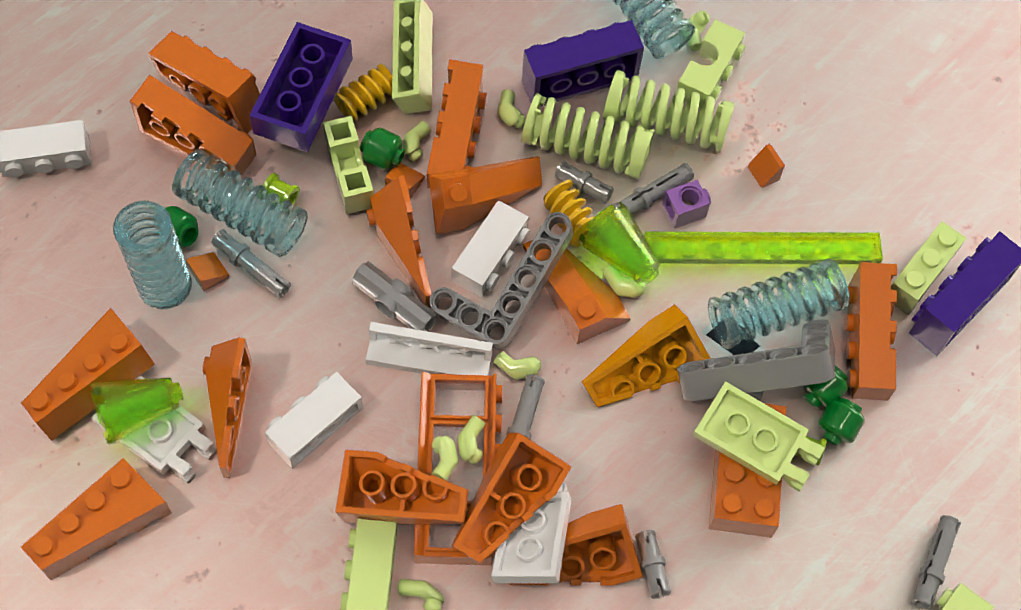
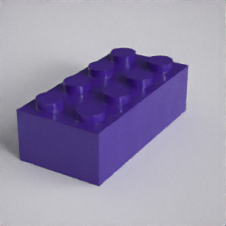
(582, 62)
(301, 87)
(966, 292)

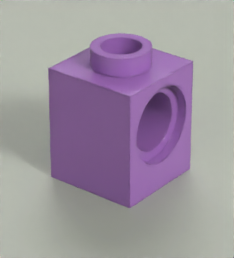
(681, 213)

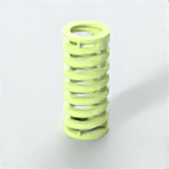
(674, 113)
(538, 126)

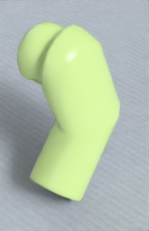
(699, 21)
(508, 112)
(412, 140)
(622, 285)
(517, 368)
(467, 440)
(448, 456)
(421, 589)

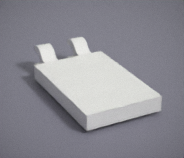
(167, 439)
(536, 546)

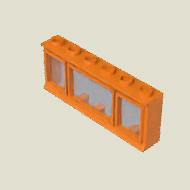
(445, 409)

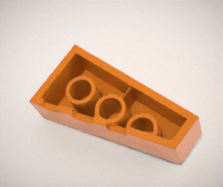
(871, 332)
(95, 520)

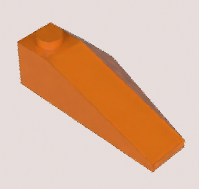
(393, 221)
(227, 383)

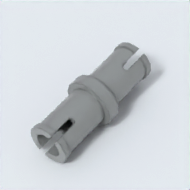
(584, 182)
(653, 564)

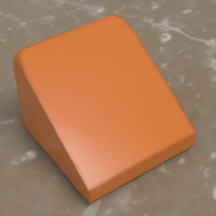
(766, 166)
(412, 177)
(207, 269)

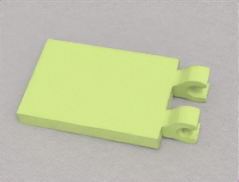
(757, 436)

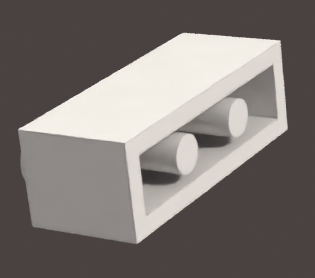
(44, 148)
(490, 249)
(313, 419)

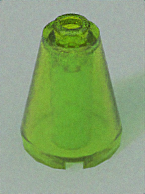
(621, 244)
(133, 404)

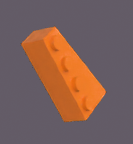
(207, 77)
(460, 120)
(188, 127)
(101, 355)

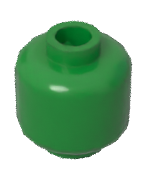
(382, 148)
(184, 225)
(827, 391)
(841, 421)

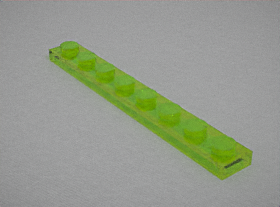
(765, 247)

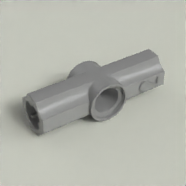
(393, 297)

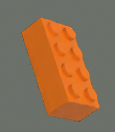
(742, 498)

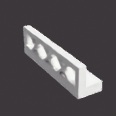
(426, 351)

